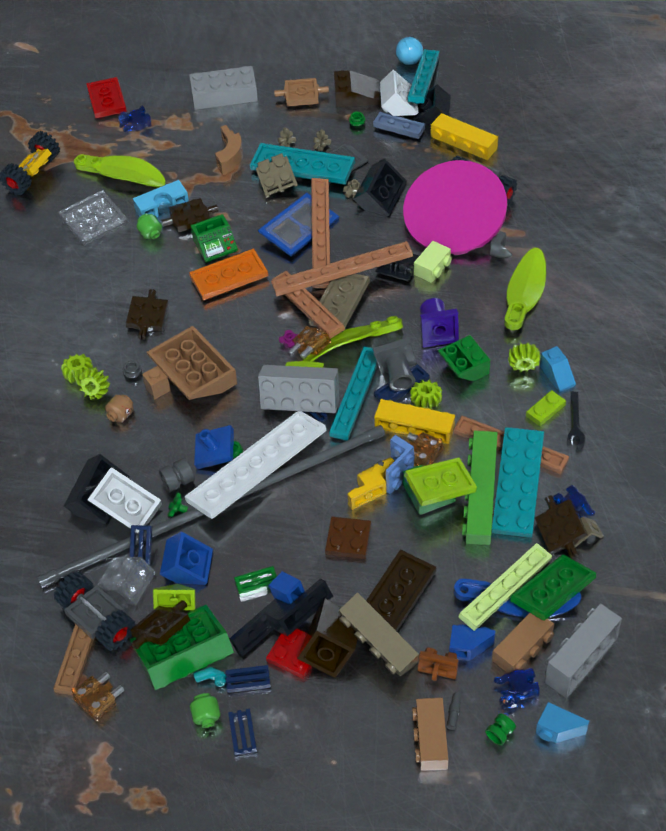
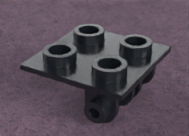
(400, 269)

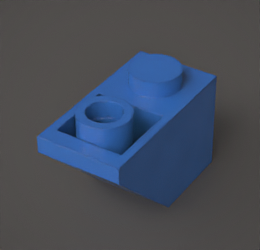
(470, 643)

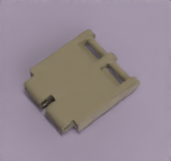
(275, 174)

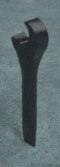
(576, 432)

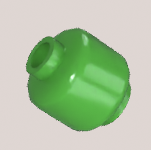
(149, 226)
(205, 710)

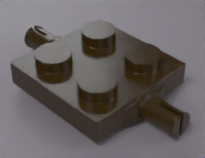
(188, 213)
(147, 314)
(561, 526)
(160, 625)

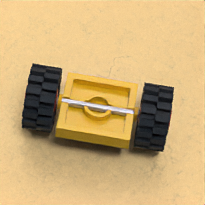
(17, 177)

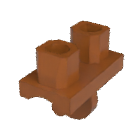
(437, 664)

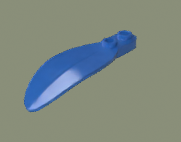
(476, 587)

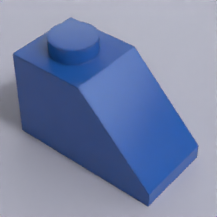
(286, 588)

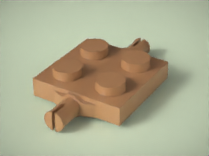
(301, 92)

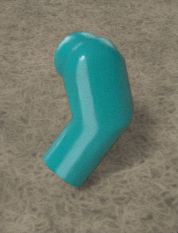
(211, 673)

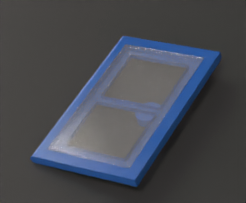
(292, 226)

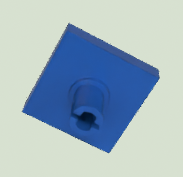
(214, 447)

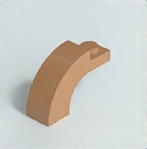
(232, 154)

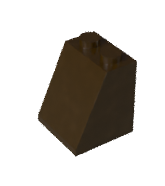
(328, 641)

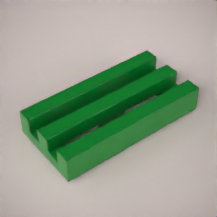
(256, 585)

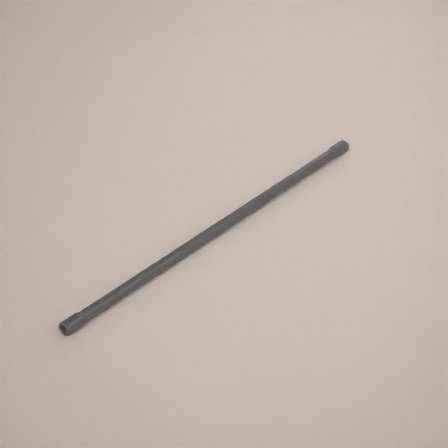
(56, 574)

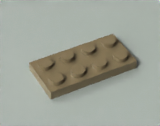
(343, 296)

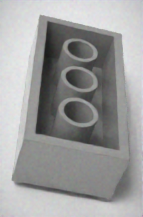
(223, 87)
(299, 388)
(582, 650)

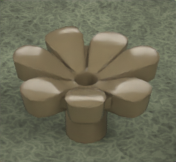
(286, 137)
(321, 140)
(351, 188)

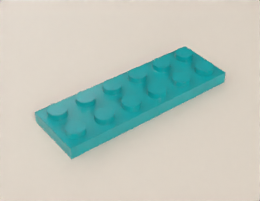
(308, 163)
(518, 482)

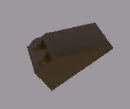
(356, 89)

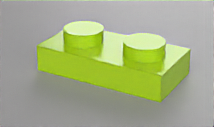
(545, 408)

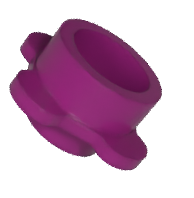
(287, 339)

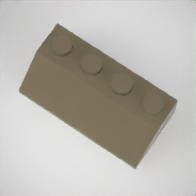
(379, 635)

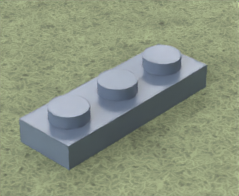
(399, 125)

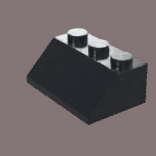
(380, 188)
(88, 480)

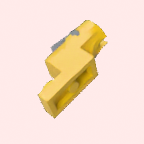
(371, 483)

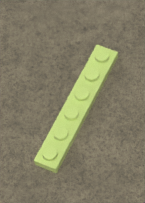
(502, 588)

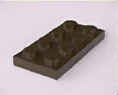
(400, 587)

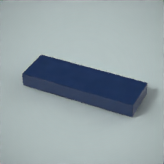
(387, 393)

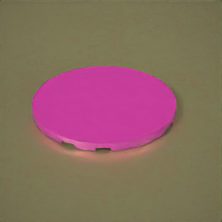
(455, 206)

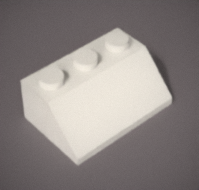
(394, 95)
(125, 500)

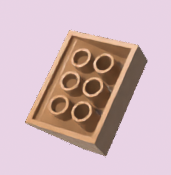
(194, 364)

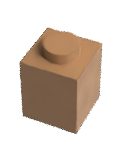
(156, 382)

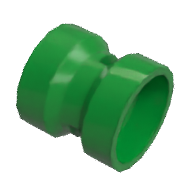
(500, 729)

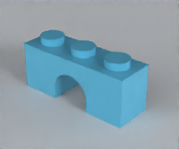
(169, 194)

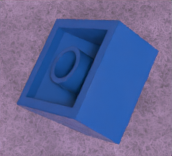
(186, 560)

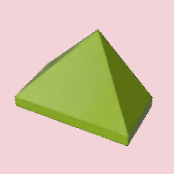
(172, 594)

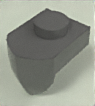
(498, 246)

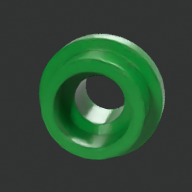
(357, 119)

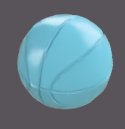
(409, 50)

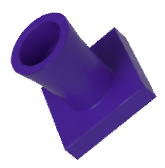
(438, 324)

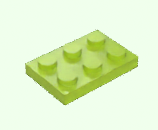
(440, 481)

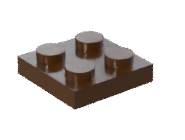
(348, 537)

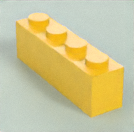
(464, 136)
(408, 418)

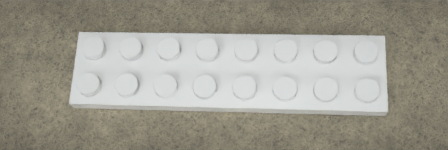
(255, 464)

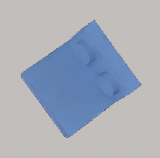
(403, 458)

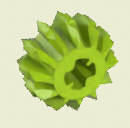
(524, 357)
(75, 366)
(93, 383)
(426, 394)

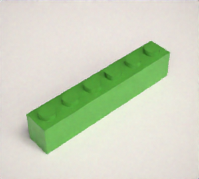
(482, 472)

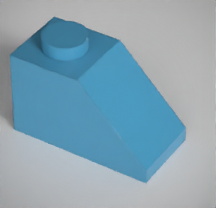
(557, 369)
(560, 725)

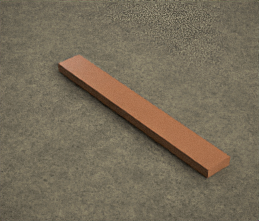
(320, 225)
(342, 268)

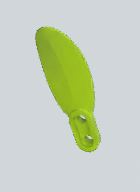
(121, 168)
(525, 288)
(353, 334)

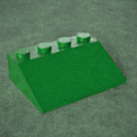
(188, 650)

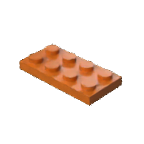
(228, 274)

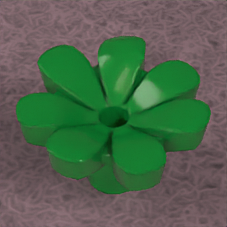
(176, 505)

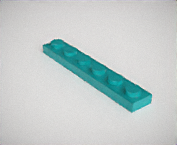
(423, 76)
(354, 395)

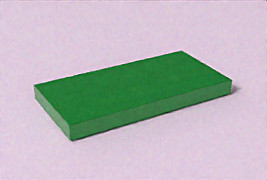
(553, 587)

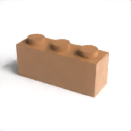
(523, 643)
(430, 734)

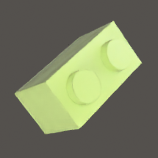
(432, 261)

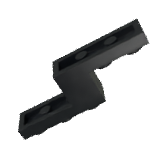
(280, 617)

